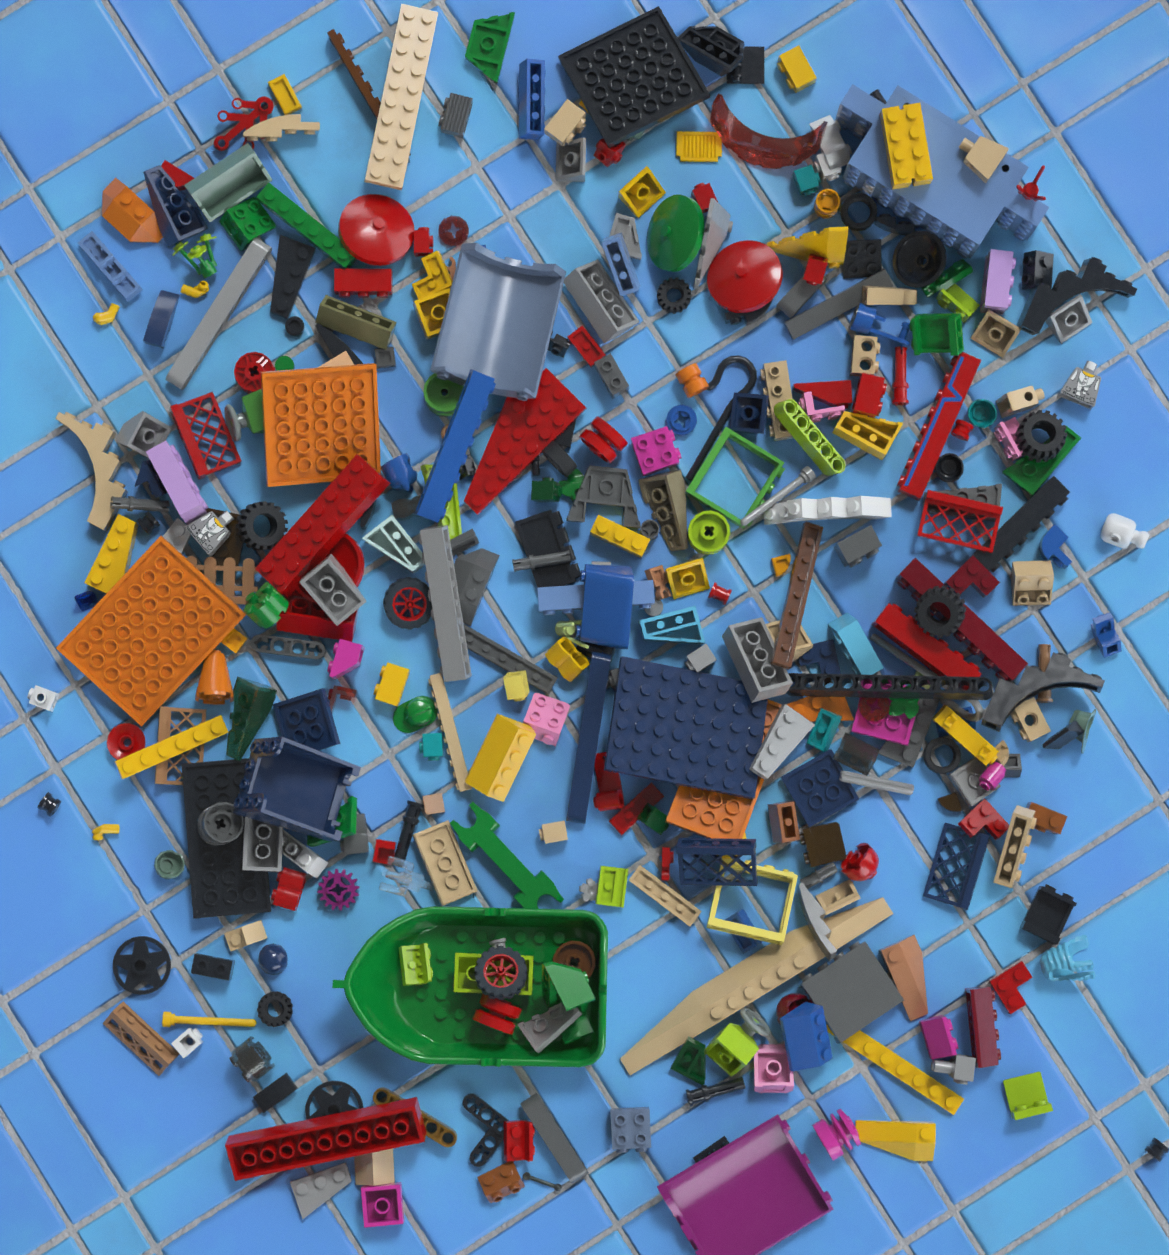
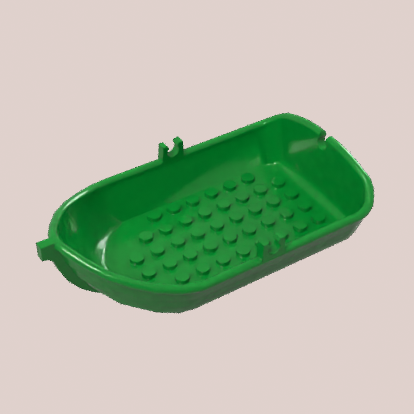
(436, 1023)

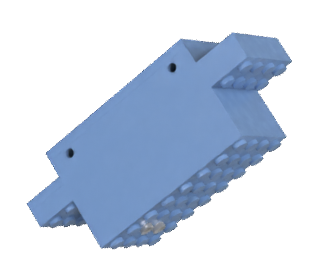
(957, 202)

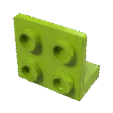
(957, 302)
(1026, 1096)

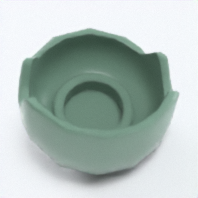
(169, 864)

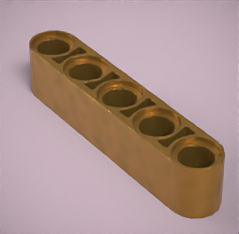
(441, 1127)

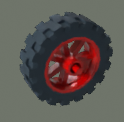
(397, 588)
(503, 954)

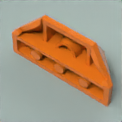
(129, 214)

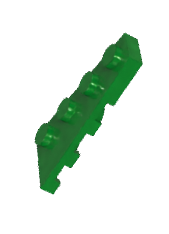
(1031, 475)

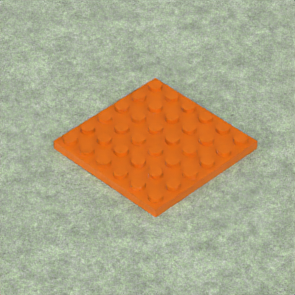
(319, 422)

